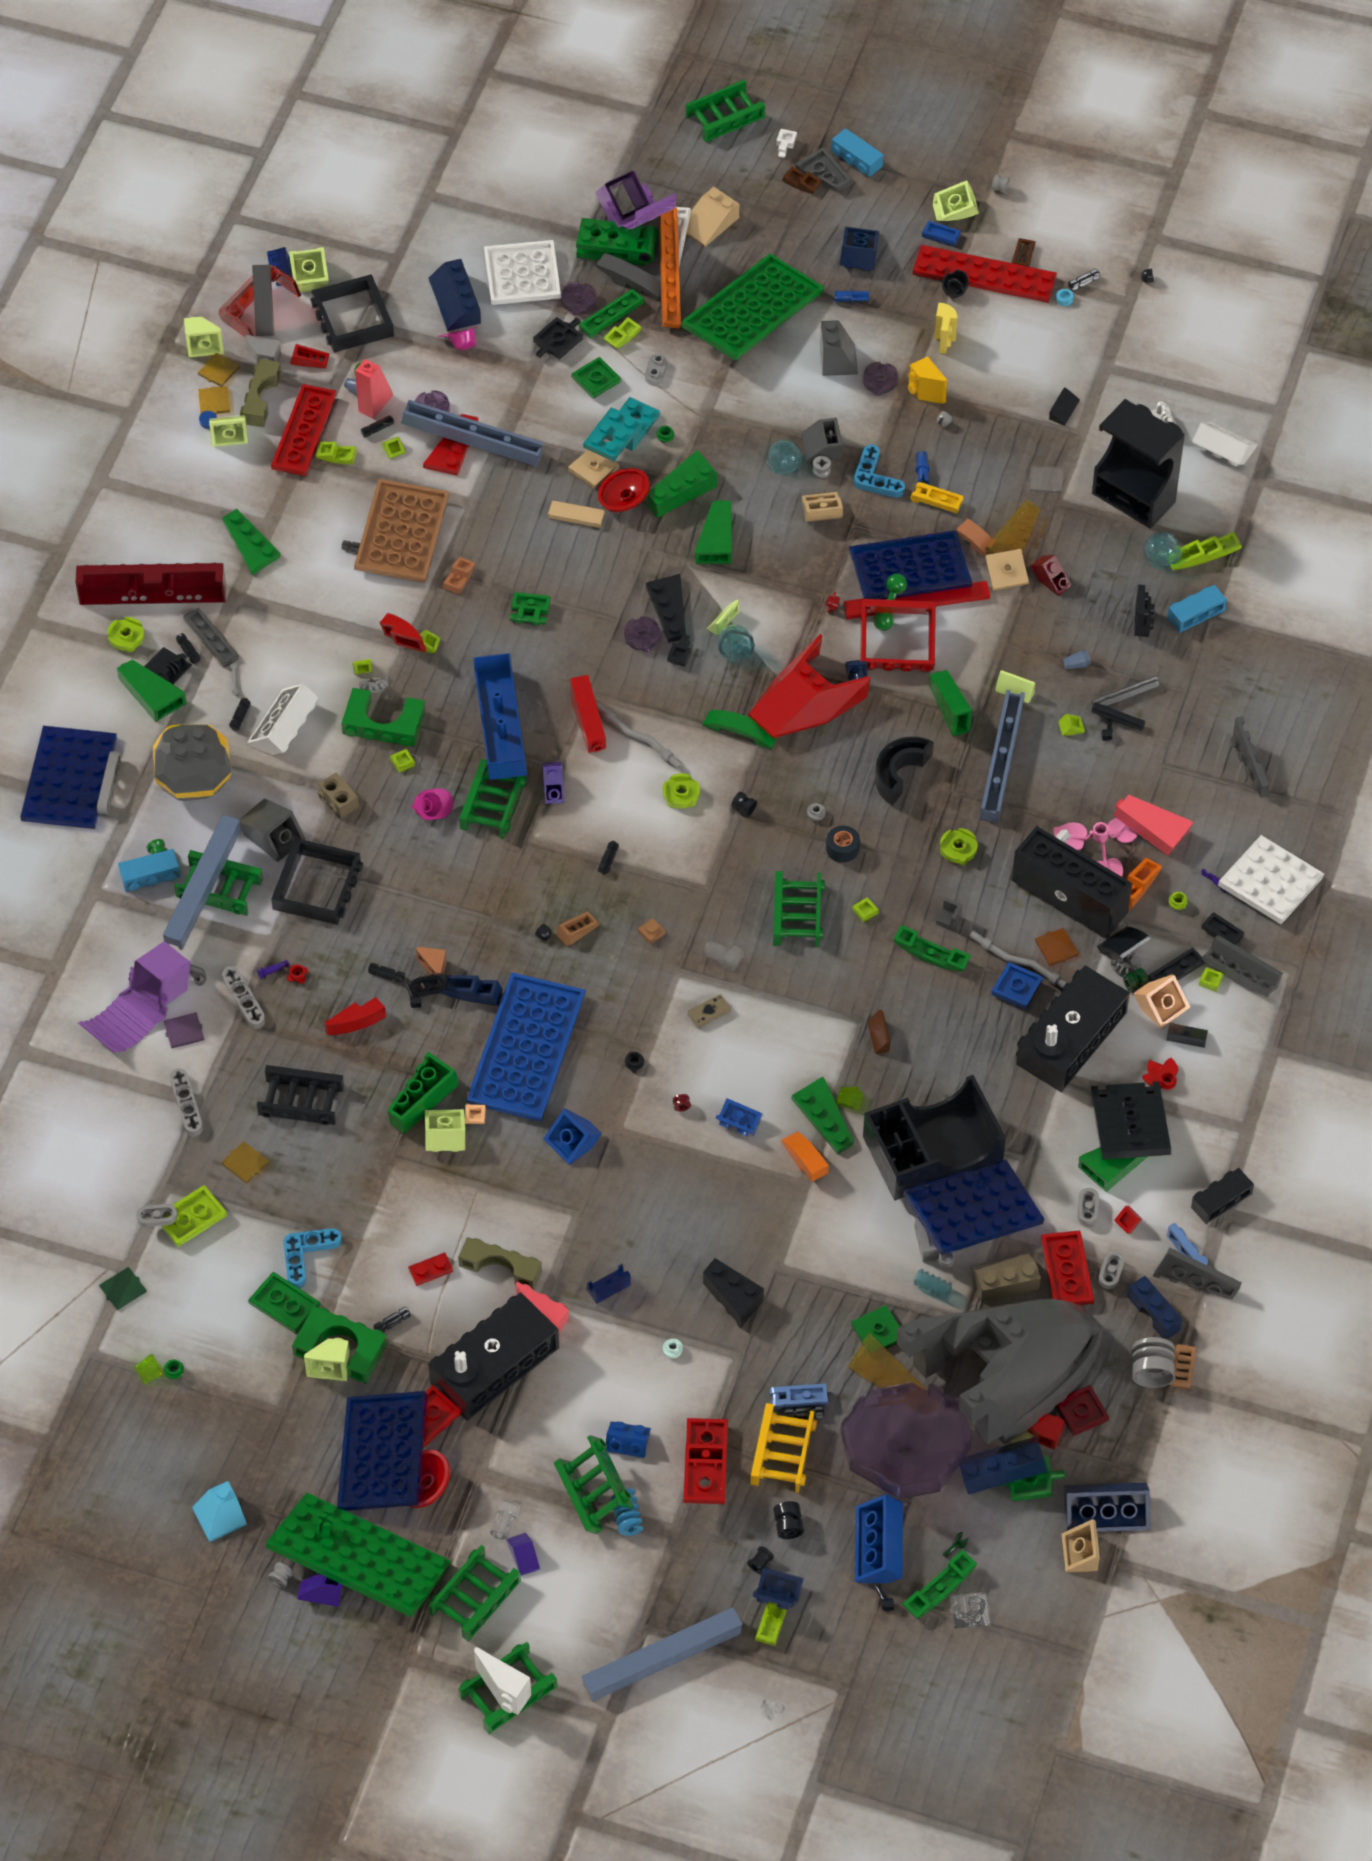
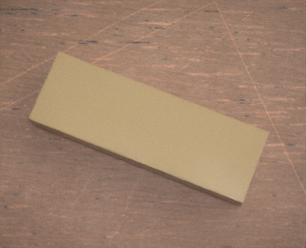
(576, 514)

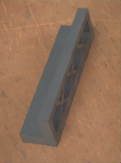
(1244, 965)

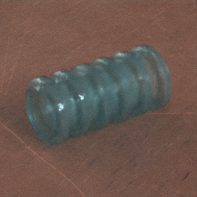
(932, 1283)

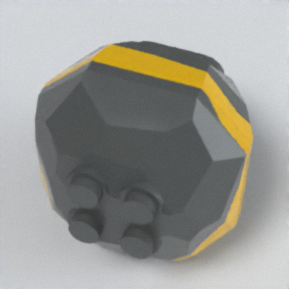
(191, 761)

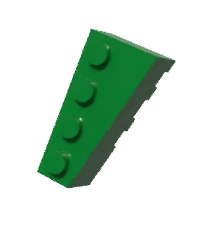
(422, 1092)

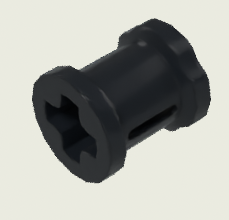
(760, 1560)

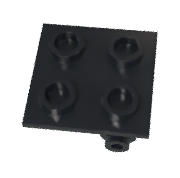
(168, 665)

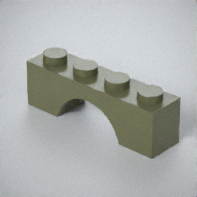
(266, 376)
(477, 1255)

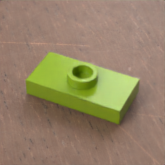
(770, 1624)

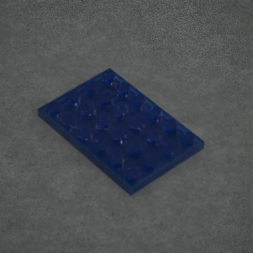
(926, 561)
(67, 777)
(973, 1207)
(382, 1451)

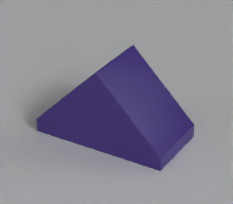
(523, 1553)

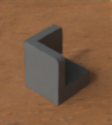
(950, 914)

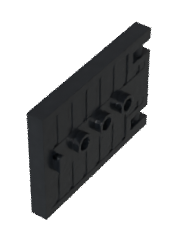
(1130, 1121)

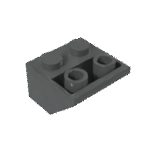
(822, 439)

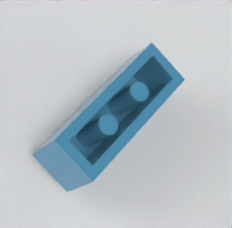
(857, 152)
(1196, 608)
(149, 870)

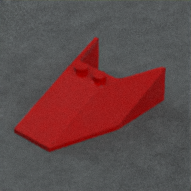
(803, 698)

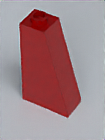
(587, 713)

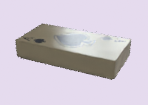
(709, 1011)

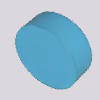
(1064, 297)

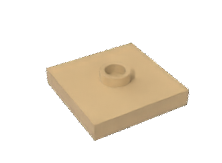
(593, 468)
(1006, 569)

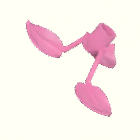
(1100, 834)

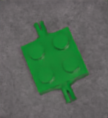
(1035, 1486)

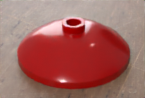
(623, 490)
(434, 1477)

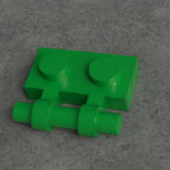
(530, 604)

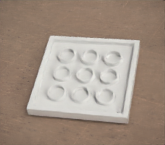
(522, 272)
(1271, 879)

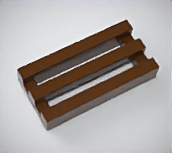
(1020, 241)

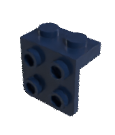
(778, 1588)

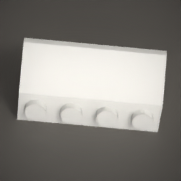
(283, 719)

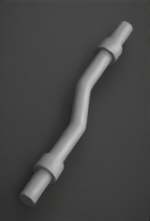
(666, 754)
(987, 944)

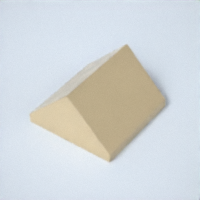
(1081, 1548)

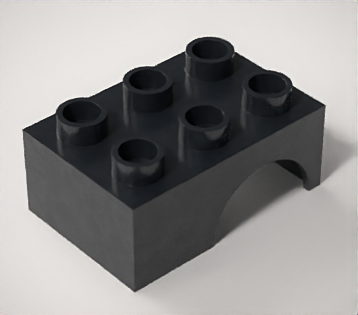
(1140, 463)
(934, 1140)

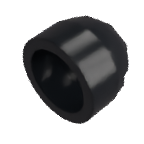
(1147, 276)
(543, 932)

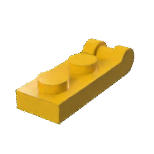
(937, 497)

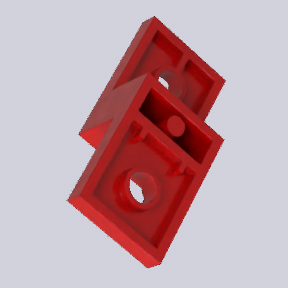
(705, 1461)

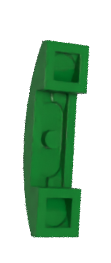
(740, 725)
(930, 952)
(941, 1586)

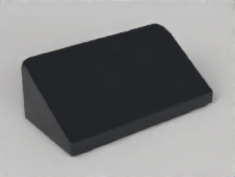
(1063, 407)
(1187, 1035)

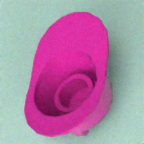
(462, 339)
(433, 804)

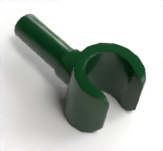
(958, 1544)

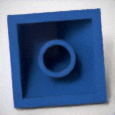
(572, 1136)

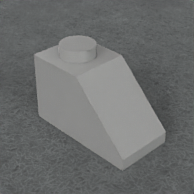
(263, 348)

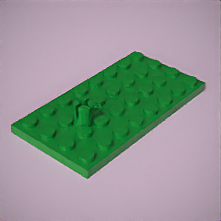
(752, 306)
(358, 1554)

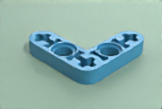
(868, 475)
(302, 1246)

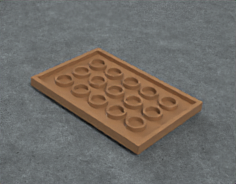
(401, 530)

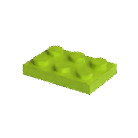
(194, 1215)

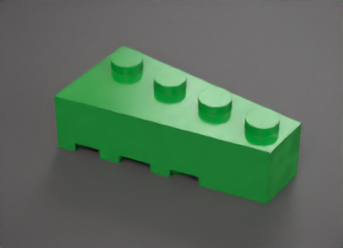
(682, 485)

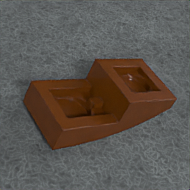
(801, 181)

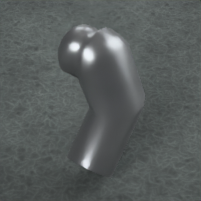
(198, 974)

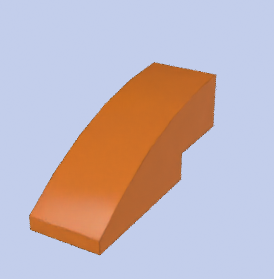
(1141, 879)
(805, 1156)

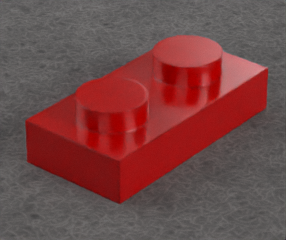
(430, 1269)

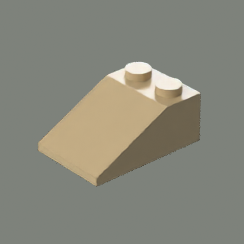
(712, 216)

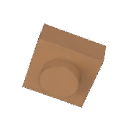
(651, 931)

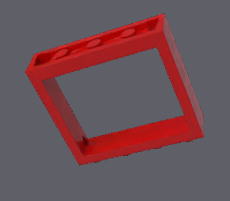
(899, 607)

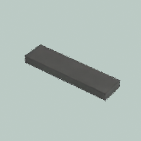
(263, 300)
(211, 637)

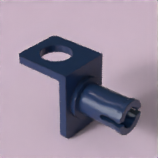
(856, 669)

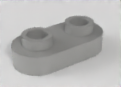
(656, 369)
(1088, 1208)
(157, 1215)
(1110, 1271)

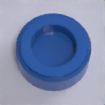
(204, 418)

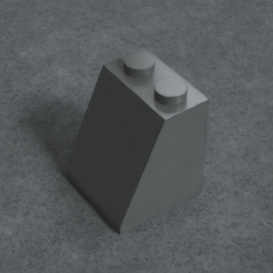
(837, 350)
(271, 828)

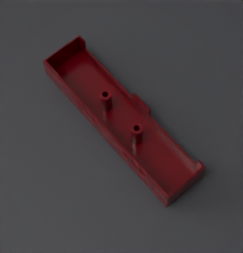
(157, 582)

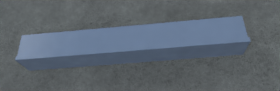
(472, 433)
(1002, 756)
(202, 881)
(662, 1654)

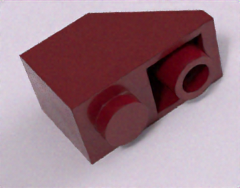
(1051, 574)

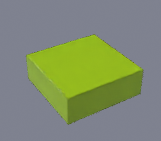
(402, 760)
(865, 909)
(1211, 979)

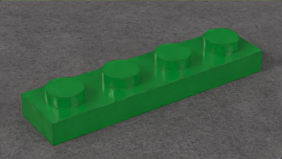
(611, 313)

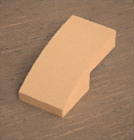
(475, 1114)

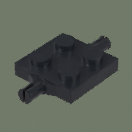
(558, 338)

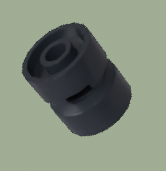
(788, 1520)

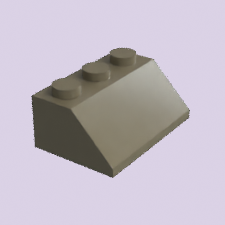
(1006, 1277)

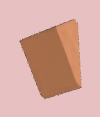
(432, 959)

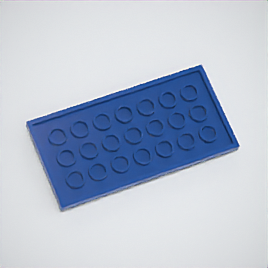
(526, 1046)

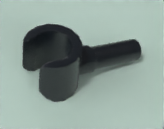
(1107, 733)
(415, 1001)
(887, 1604)

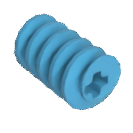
(628, 1519)

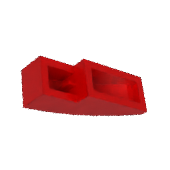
(402, 632)
(356, 1017)

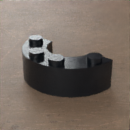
(895, 756)

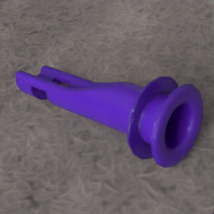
(1213, 878)
(271, 969)

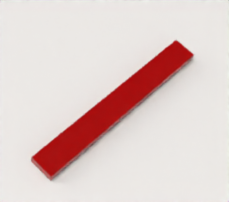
(976, 592)

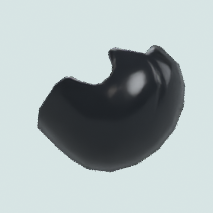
(954, 287)

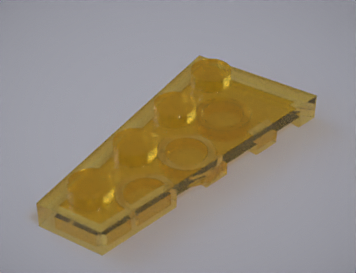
(1016, 530)
(879, 1365)

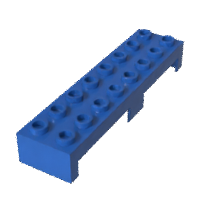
(499, 716)

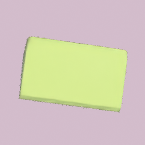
(724, 618)
(1015, 684)

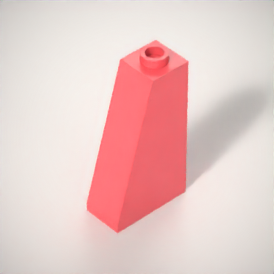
(372, 388)
(1152, 823)

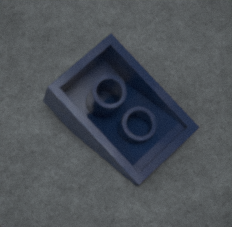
(859, 248)

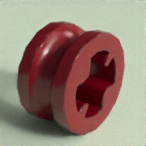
(681, 1102)

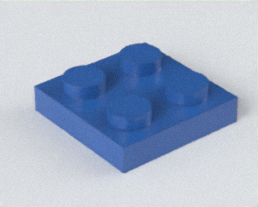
(1017, 985)

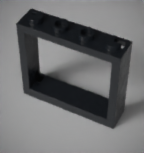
(361, 336)
(323, 852)

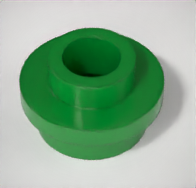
(665, 434)
(173, 1364)

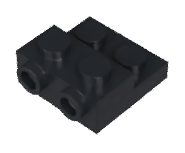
(1143, 613)

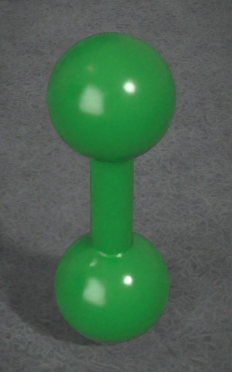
(896, 585)

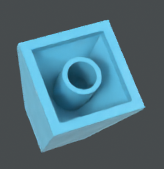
(219, 1512)

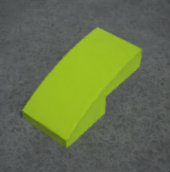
(623, 334)
(337, 454)

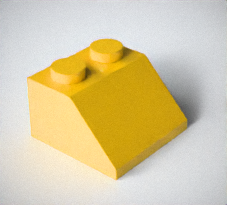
(927, 381)

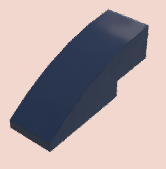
(473, 989)

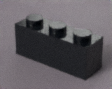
(1222, 1195)

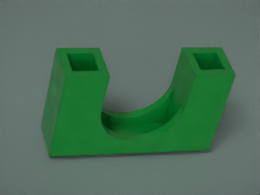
(401, 731)
(323, 1324)

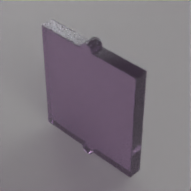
(184, 1030)

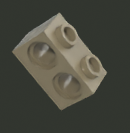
(340, 793)

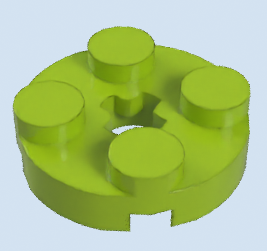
(126, 643)
(681, 800)
(958, 855)

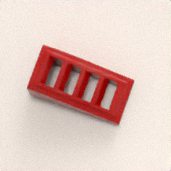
(299, 359)

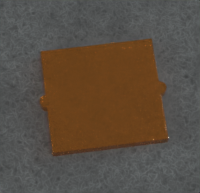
(1056, 946)

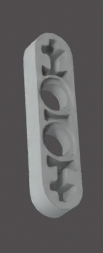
(109, 782)
(246, 996)
(186, 1102)

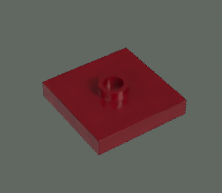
(1082, 1410)

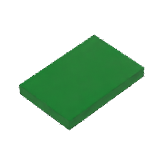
(283, 1302)

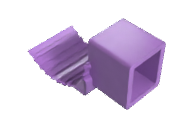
(641, 198)
(153, 983)

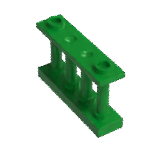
(731, 122)
(473, 801)
(233, 871)
(781, 900)
(575, 1485)
(484, 1610)
(497, 1718)

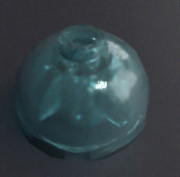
(784, 457)
(1162, 550)
(735, 643)

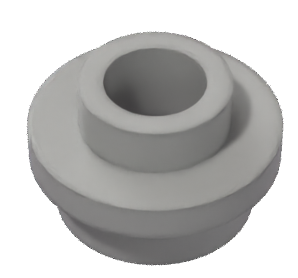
(816, 816)

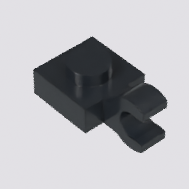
(680, 652)

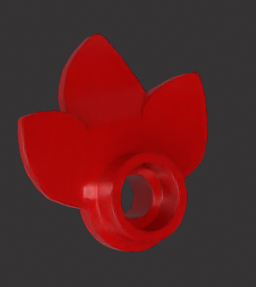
(1161, 1073)

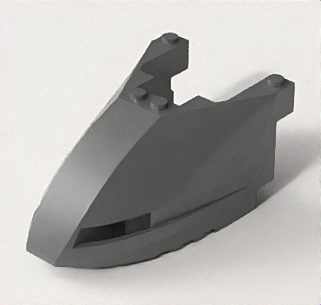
(1026, 1356)

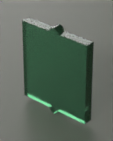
(122, 1288)

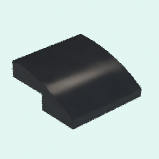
(1123, 942)

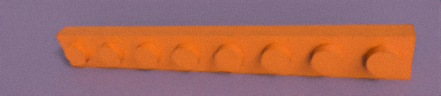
(669, 269)

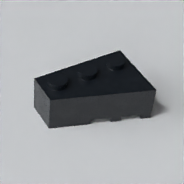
(733, 1290)

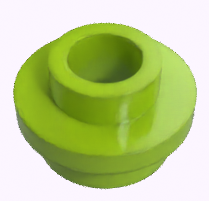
(1178, 896)

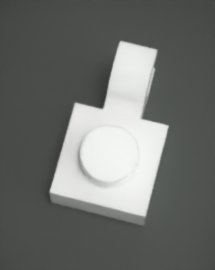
(785, 140)

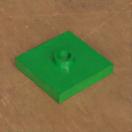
(596, 377)
(880, 1324)

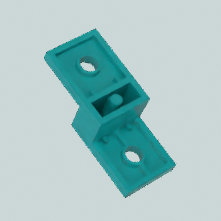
(621, 429)

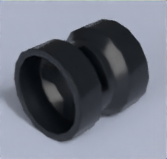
(743, 803)

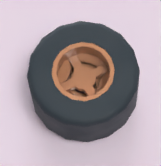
(842, 844)

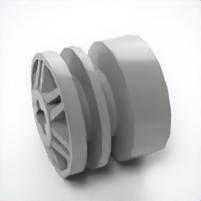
(1153, 1362)

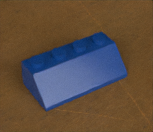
(879, 1541)

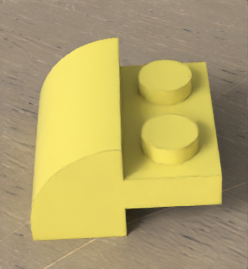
(945, 326)

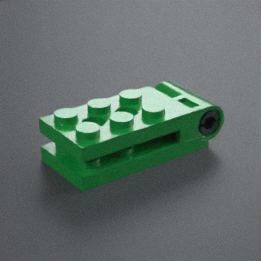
(602, 236)

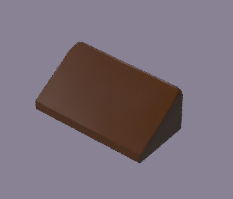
(879, 1033)

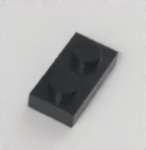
(1219, 926)

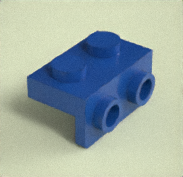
(740, 1117)
(627, 1439)

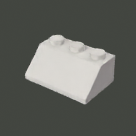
(1223, 443)

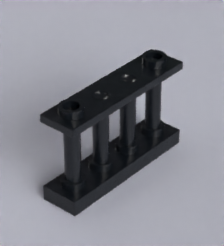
(304, 1078)

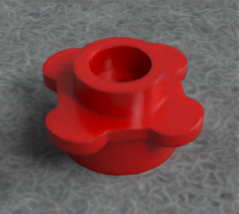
(832, 602)
(297, 969)

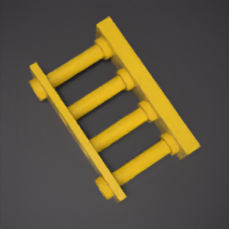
(767, 1435)

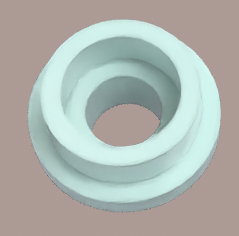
(672, 1353)

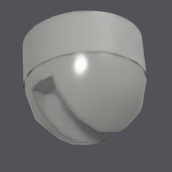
(944, 419)

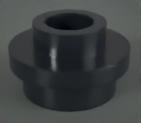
(634, 1056)

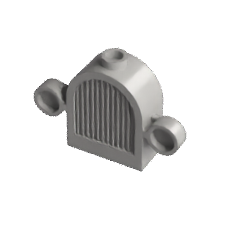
(928, 1249)

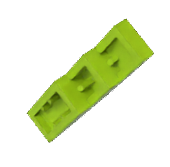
(1205, 551)

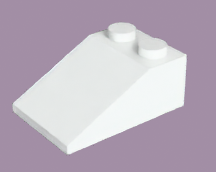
(507, 1684)

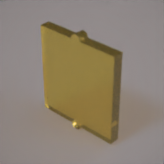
(219, 369)
(214, 399)
(245, 1162)

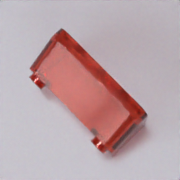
(244, 296)

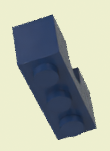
(1164, 1317)

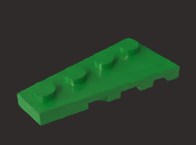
(253, 546)
(822, 1111)

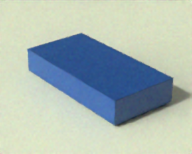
(941, 233)

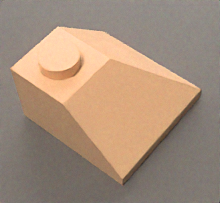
(1162, 1000)

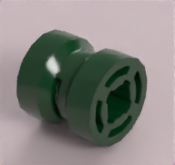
(1135, 980)

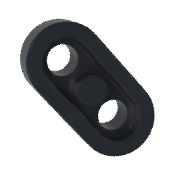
(430, 983)

